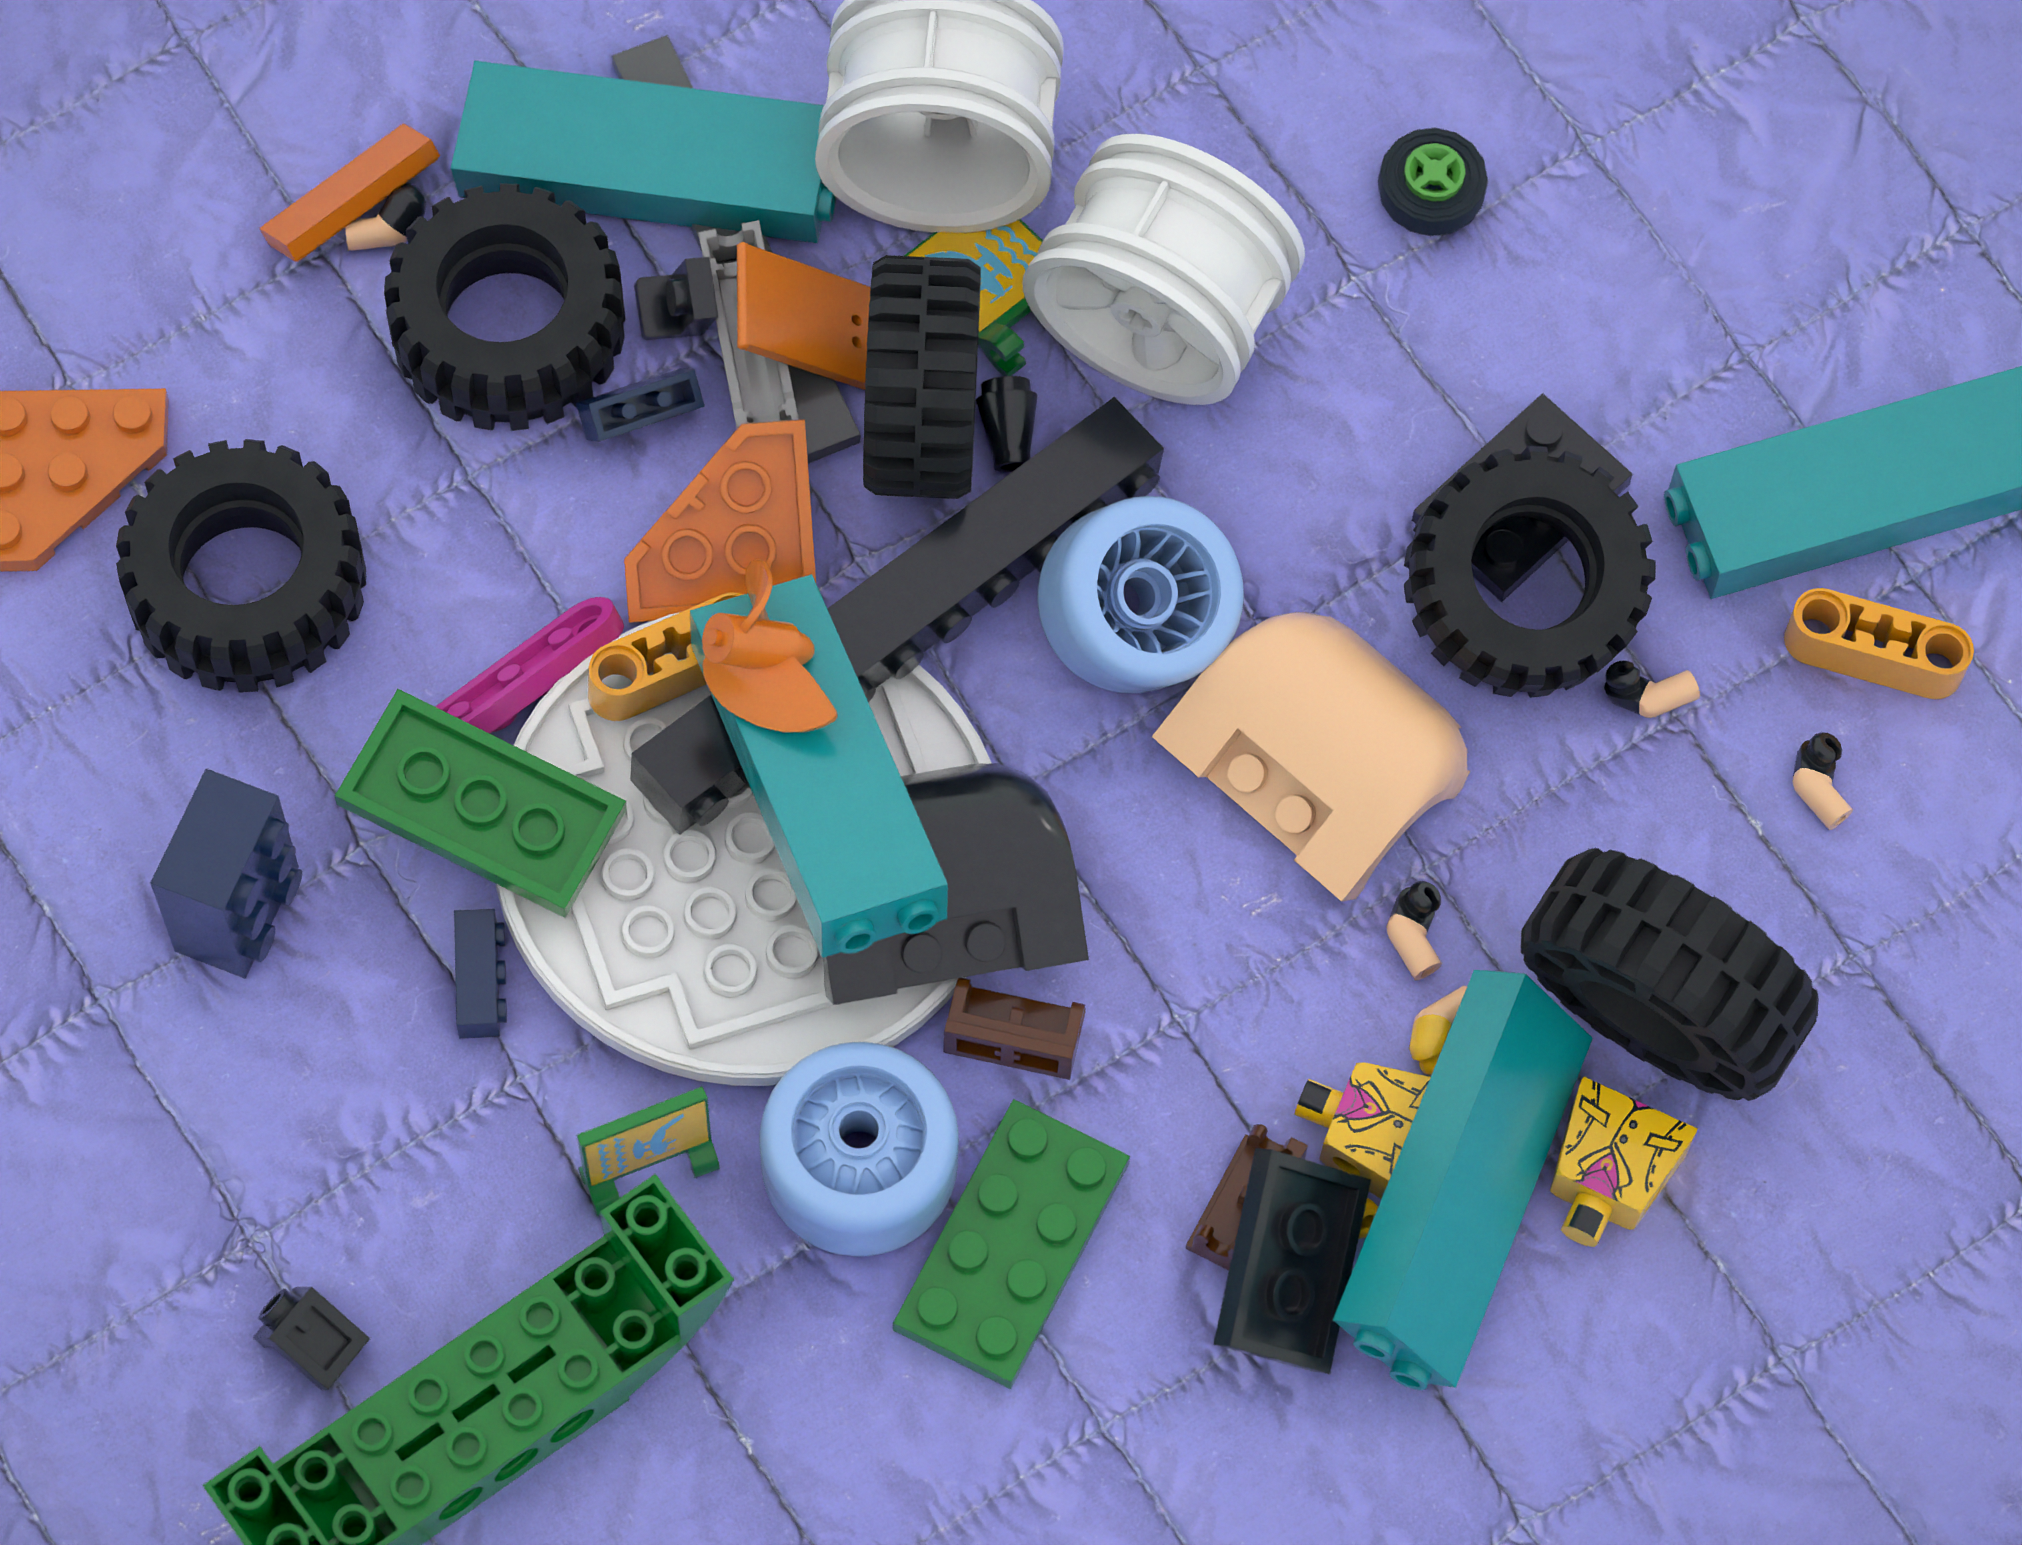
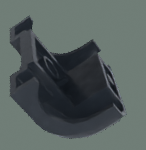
(1007, 888)

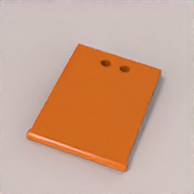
(802, 315)

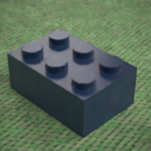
(227, 874)

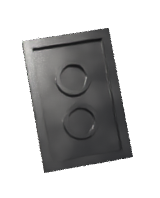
(1521, 545)
(1291, 1260)

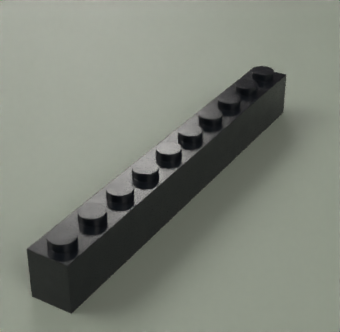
(925, 594)

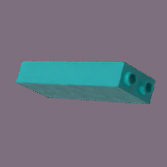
(644, 150)
(1851, 485)
(835, 795)
(1463, 1180)

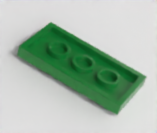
(481, 802)
(1011, 1243)

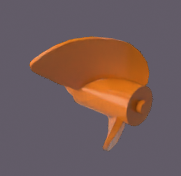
(758, 664)

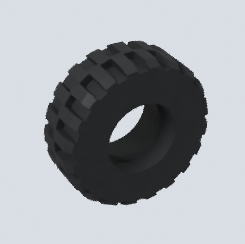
(1670, 973)

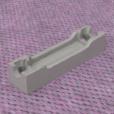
(757, 384)

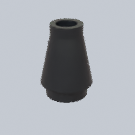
(1008, 419)

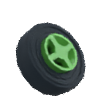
(1439, 159)

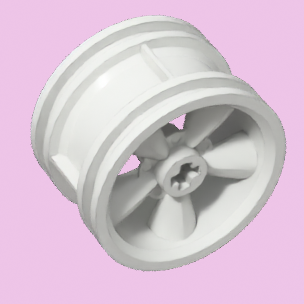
(940, 111)
(1164, 269)

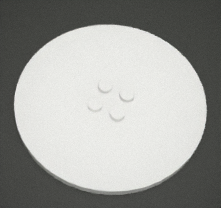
(695, 938)

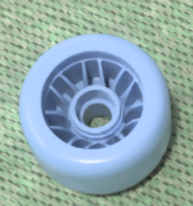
(1184, 584)
(870, 1195)

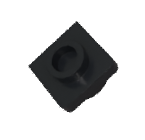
(677, 302)
(310, 1334)

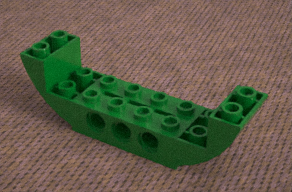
(493, 1394)

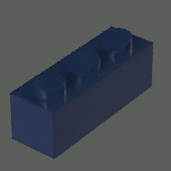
(640, 404)
(479, 973)

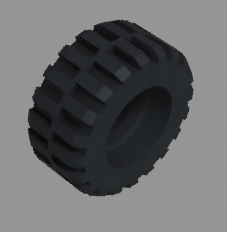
(493, 237)
(921, 377)
(227, 493)
(1586, 514)

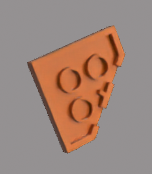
(68, 461)
(737, 509)

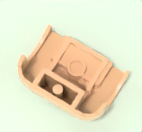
(1318, 743)

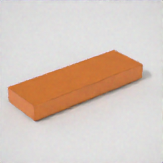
(350, 192)

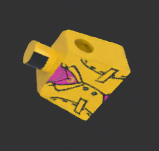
(1366, 1120)
(1614, 1160)

